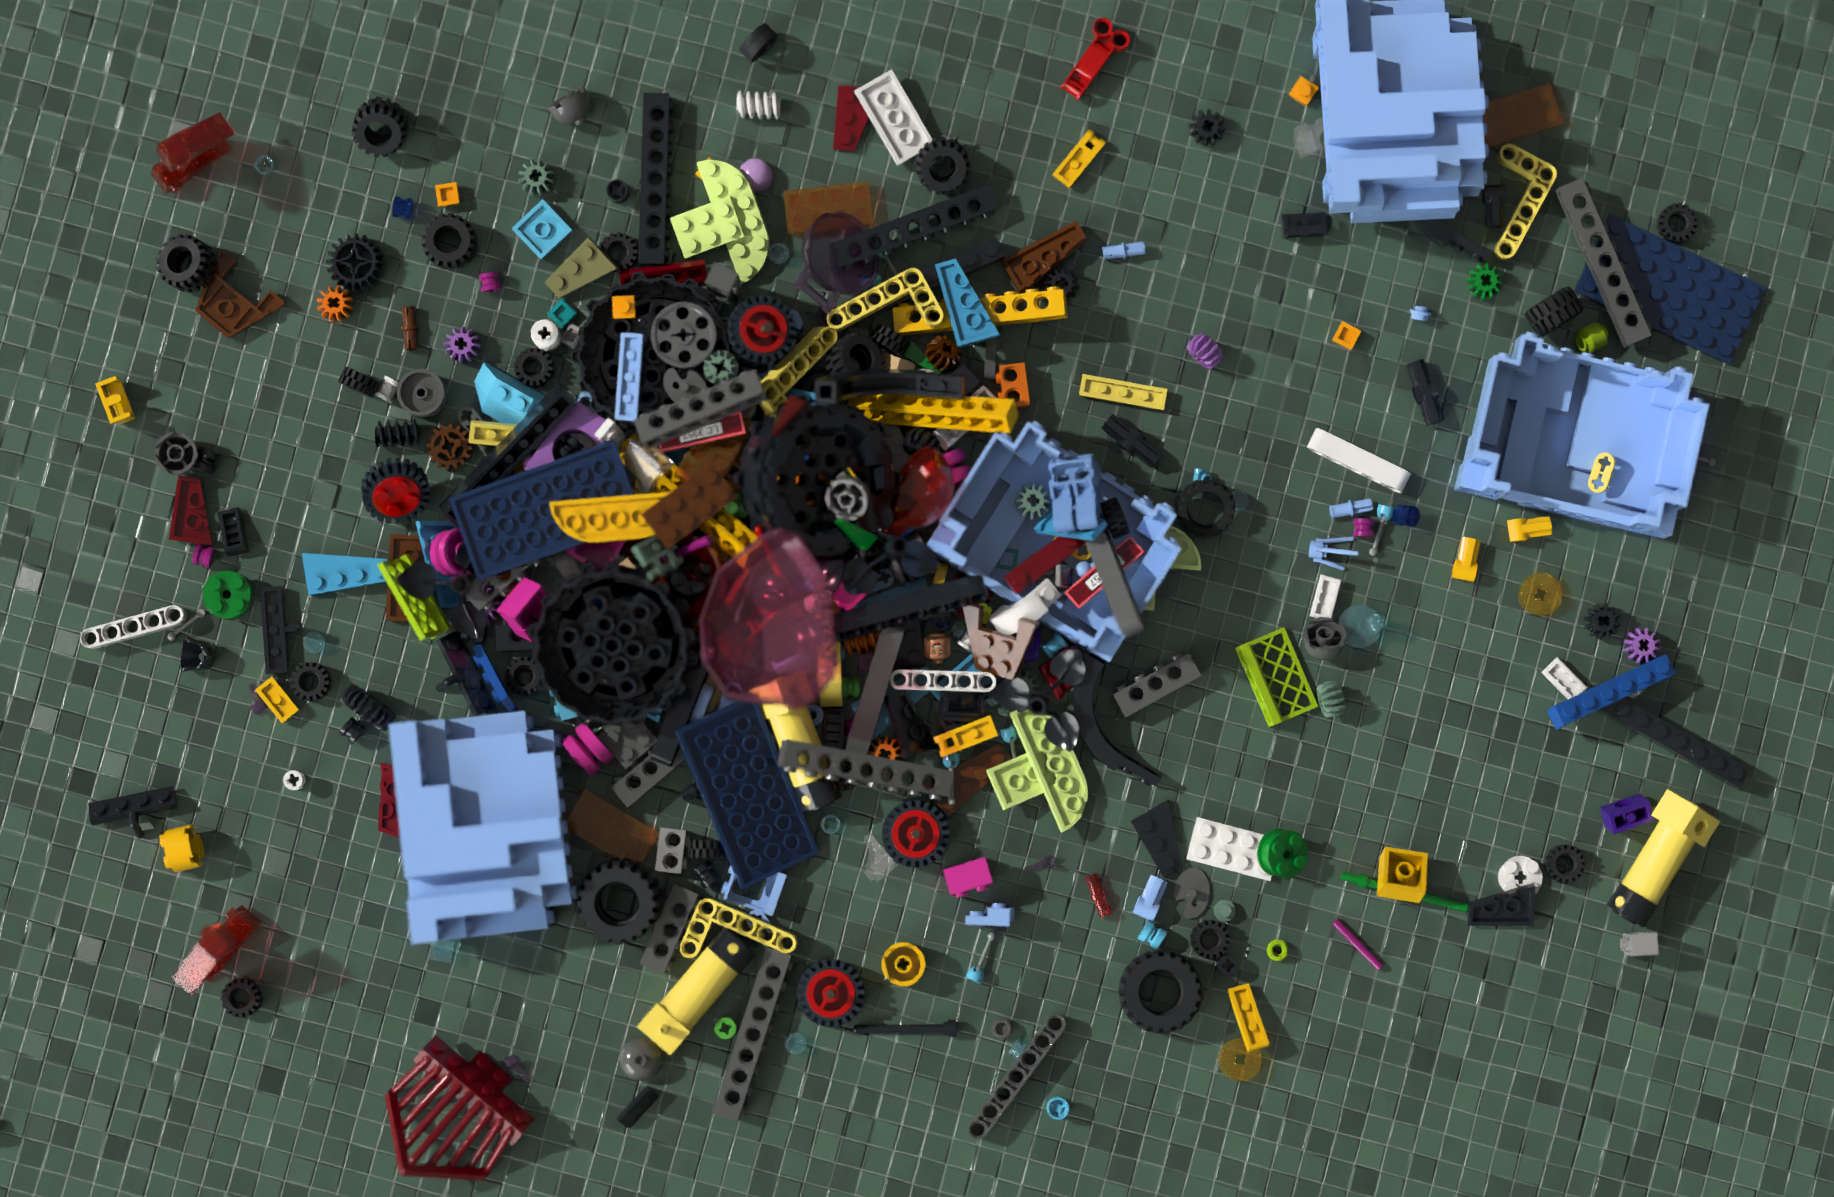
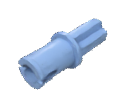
(1123, 250)
(1350, 508)

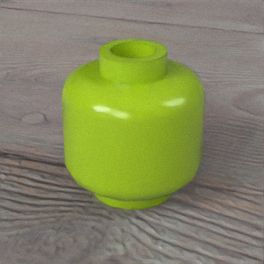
(1591, 337)

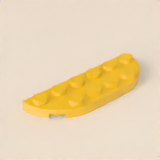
(606, 517)

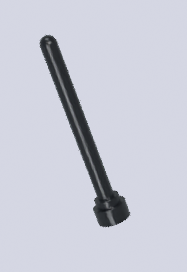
(947, 1028)

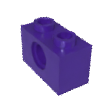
(1626, 813)

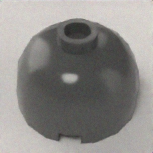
(572, 107)
(176, 453)
(848, 497)
(1324, 638)
(641, 1058)

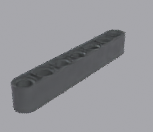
(1115, 584)
(874, 689)
(1014, 1087)

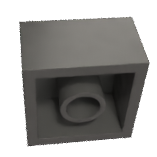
(628, 742)

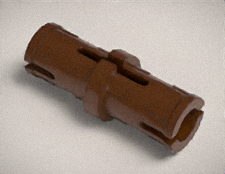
(409, 328)

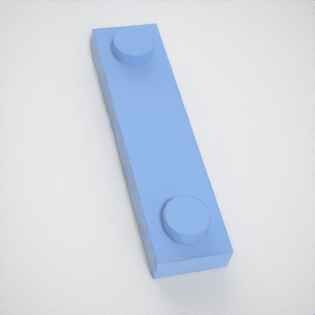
(629, 376)

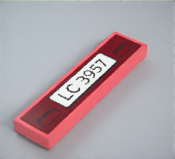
(721, 429)
(1090, 583)

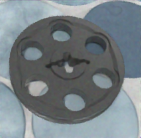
(676, 328)

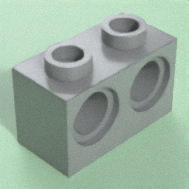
(665, 850)
(1639, 943)

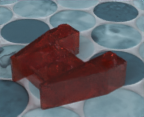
(191, 152)
(215, 948)

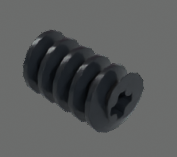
(397, 434)

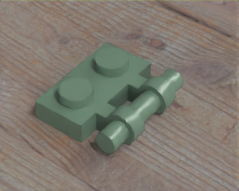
(651, 551)

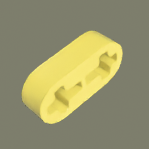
(1597, 470)

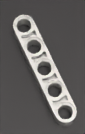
(1358, 460)
(123, 631)
(953, 677)

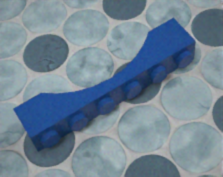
(1610, 691)

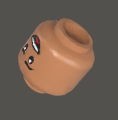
(937, 646)

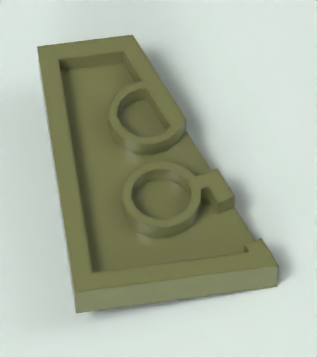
(580, 268)

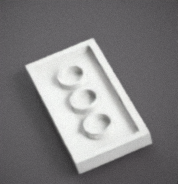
(893, 117)
(1226, 848)

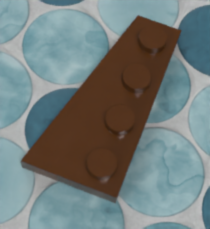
(1041, 257)
(971, 777)

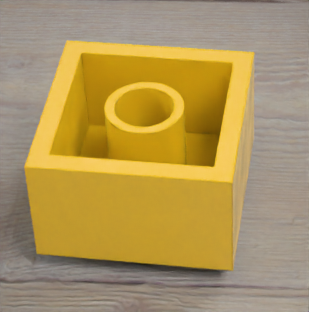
(1402, 874)

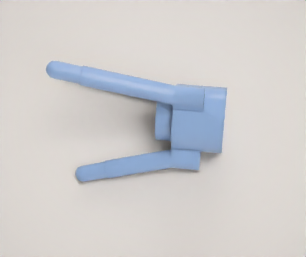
(1319, 549)

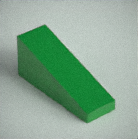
(917, 357)
(859, 536)

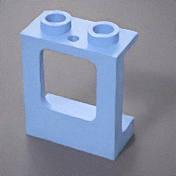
(769, 897)

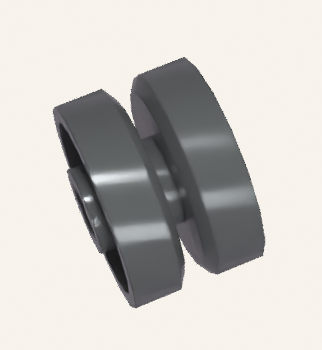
(413, 384)

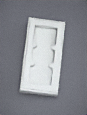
(1325, 597)
(1563, 679)

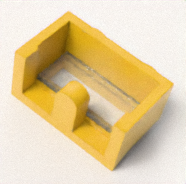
(115, 400)

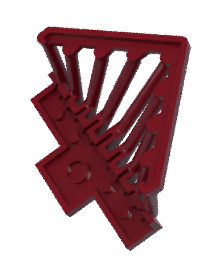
(475, 1086)

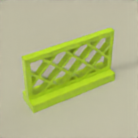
(422, 614)
(1262, 688)

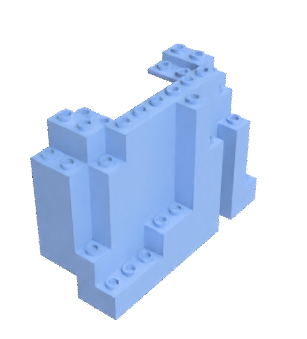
(1399, 109)
(1557, 410)
(985, 523)
(480, 825)

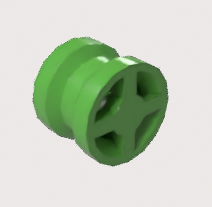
(850, 687)
(725, 1025)

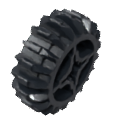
(355, 271)
(368, 707)

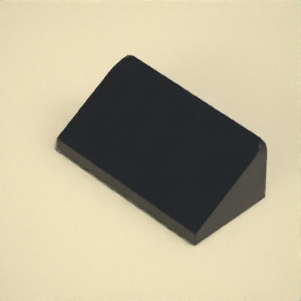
(637, 1107)

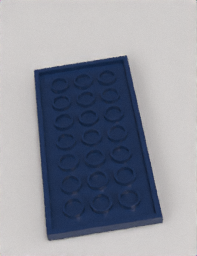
(1679, 291)
(512, 518)
(746, 792)

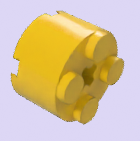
(182, 848)
(910, 953)

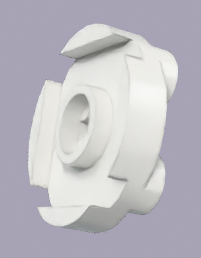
(1513, 866)

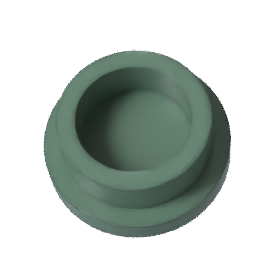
(1224, 910)

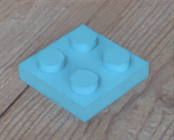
(542, 229)

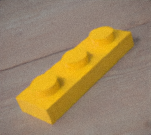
(1248, 1017)

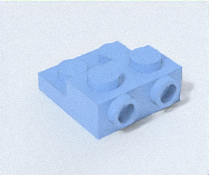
(996, 916)

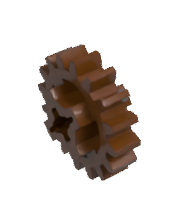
(458, 444)

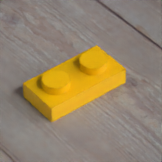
(277, 699)

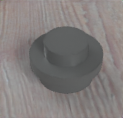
(1001, 1028)

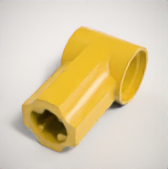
(1523, 528)
(1465, 565)

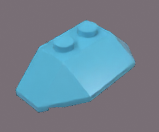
(504, 396)

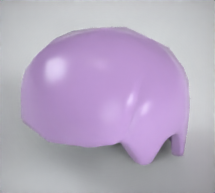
(758, 174)

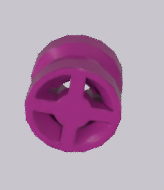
(490, 282)
(1363, 527)
(203, 556)

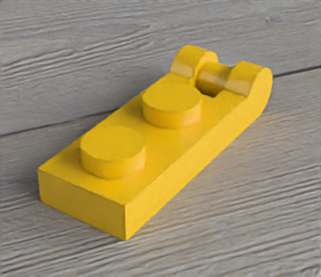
(1078, 159)
(966, 736)

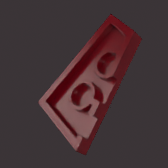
(849, 119)
(189, 513)
(388, 810)

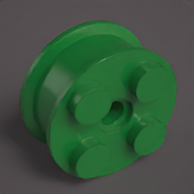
(215, 591)
(1282, 853)

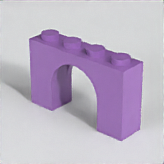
(579, 421)

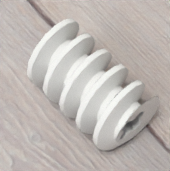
(758, 105)
(540, 329)

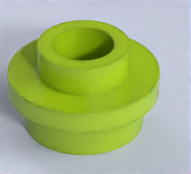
(1284, 950)

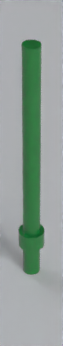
(1362, 881)

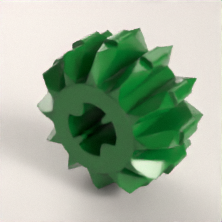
(1492, 281)

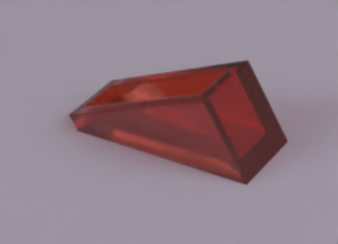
(790, 410)

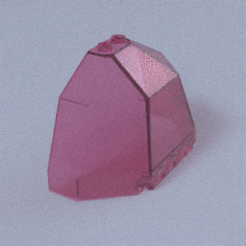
(770, 624)

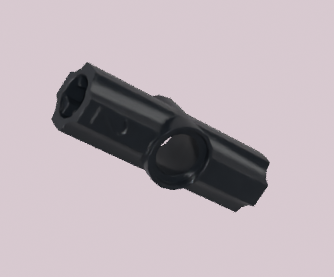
(1425, 392)
(1131, 441)

